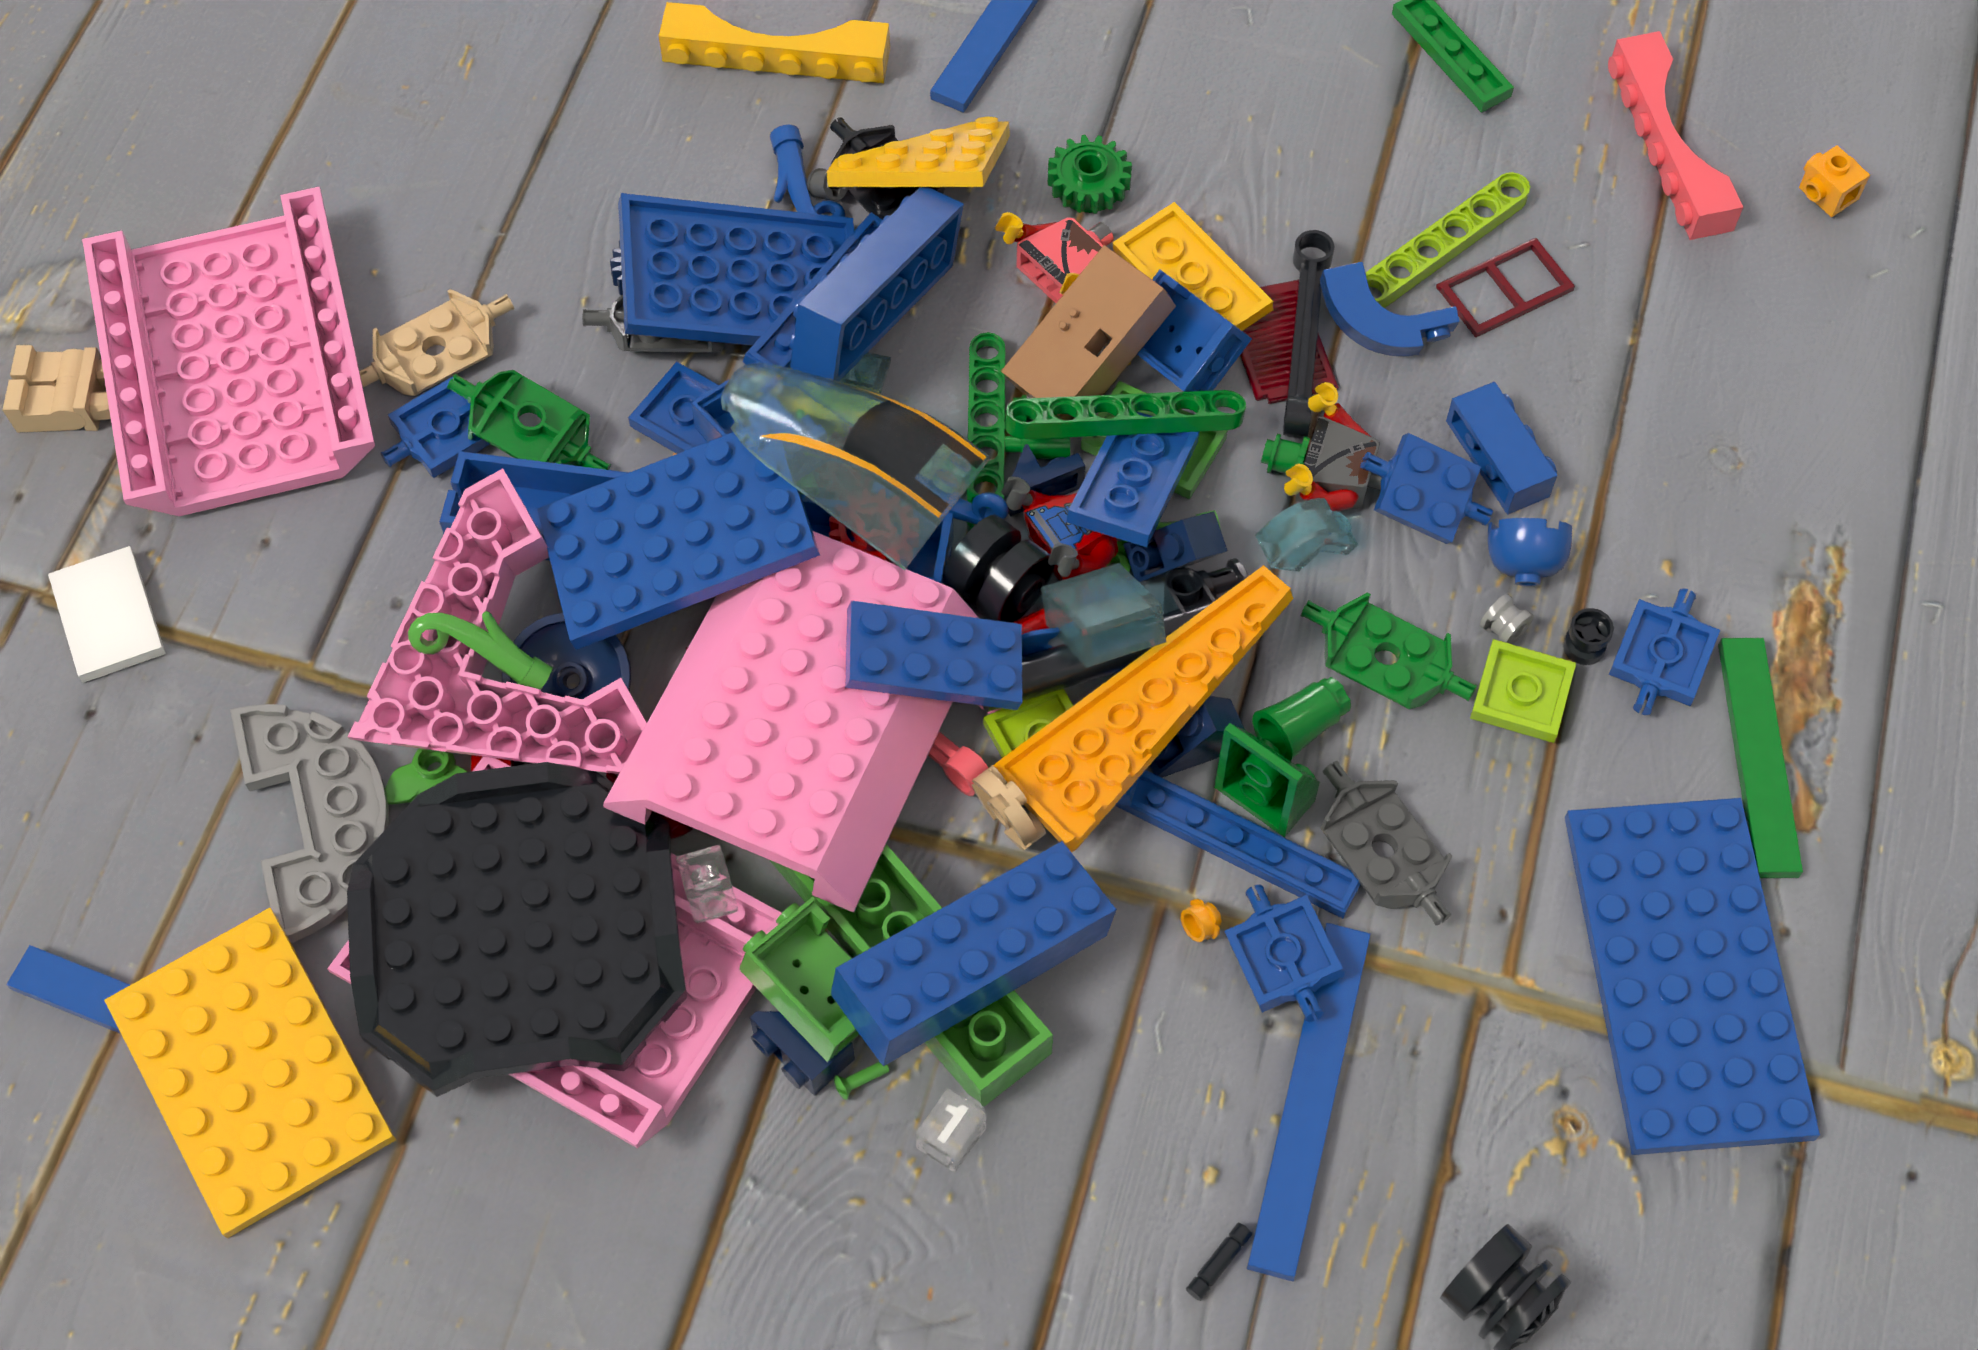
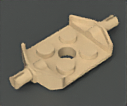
(458, 325)

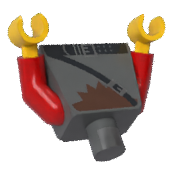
(1334, 457)

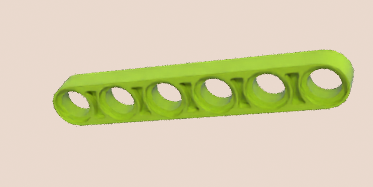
(1446, 245)

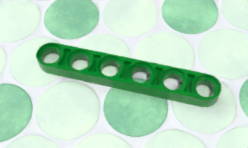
(990, 403)
(1124, 409)

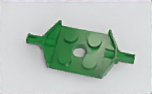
(504, 398)
(1364, 629)

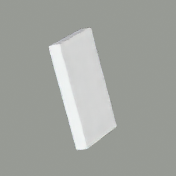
(106, 614)

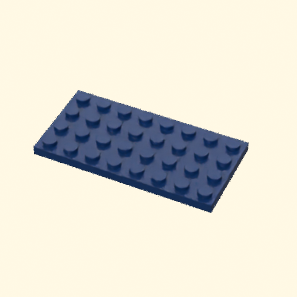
(1689, 977)

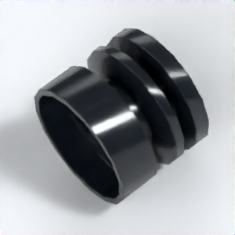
(1505, 1290)

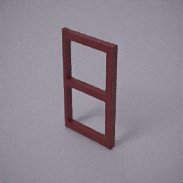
(1520, 307)

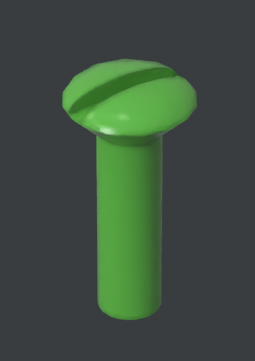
(845, 1085)

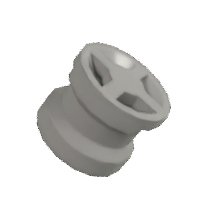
(1506, 620)

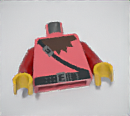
(1053, 252)

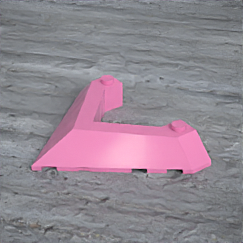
(444, 699)

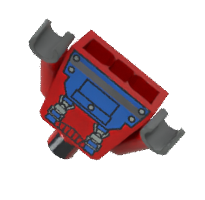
(1071, 547)

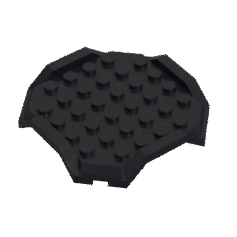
(513, 928)

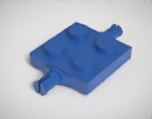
(433, 430)
(1427, 488)
(1664, 652)
(1284, 953)

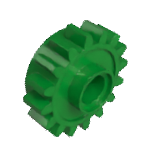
(1089, 175)

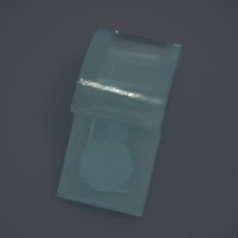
(1304, 532)

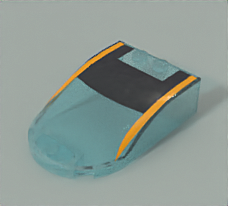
(854, 453)

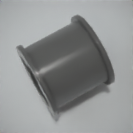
(818, 186)

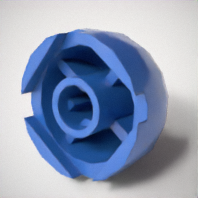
(1529, 548)

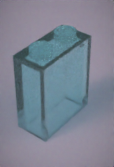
(1103, 614)

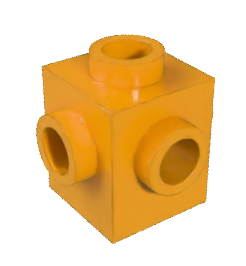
(1833, 180)

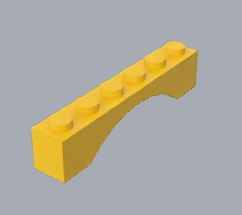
(846, 52)

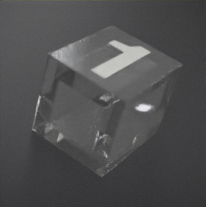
(951, 1129)

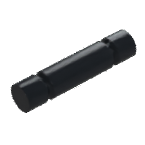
(1219, 1261)

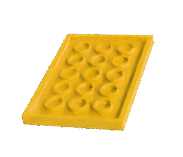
(249, 1072)

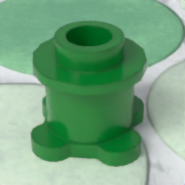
(1284, 454)

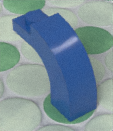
(1373, 326)

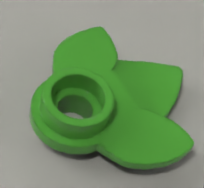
(414, 778)

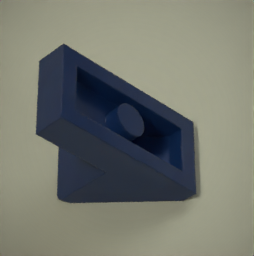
(1056, 478)

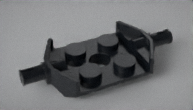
(873, 199)

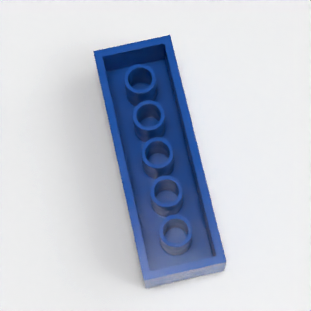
(875, 284)
(971, 952)

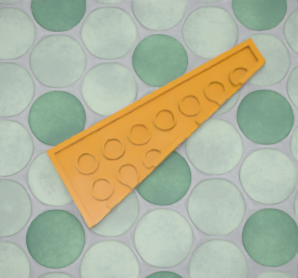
(1106, 741)

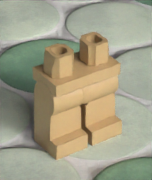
(56, 390)

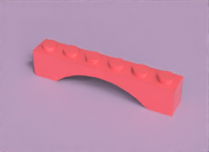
(1701, 195)

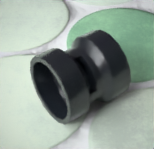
(1588, 636)

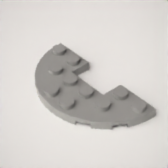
(337, 805)

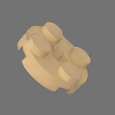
(1005, 803)

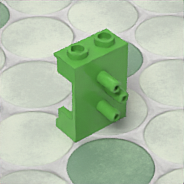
(796, 974)

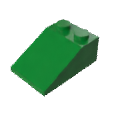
(1264, 780)

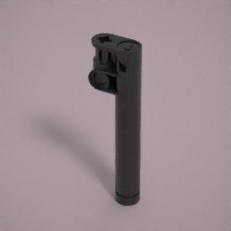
(1184, 597)

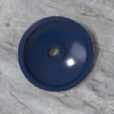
(595, 664)

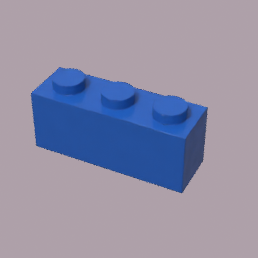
(1502, 446)

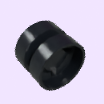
(998, 570)

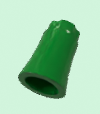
(1302, 716)

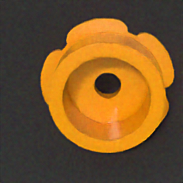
(1201, 920)

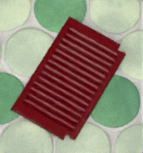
(1270, 350)

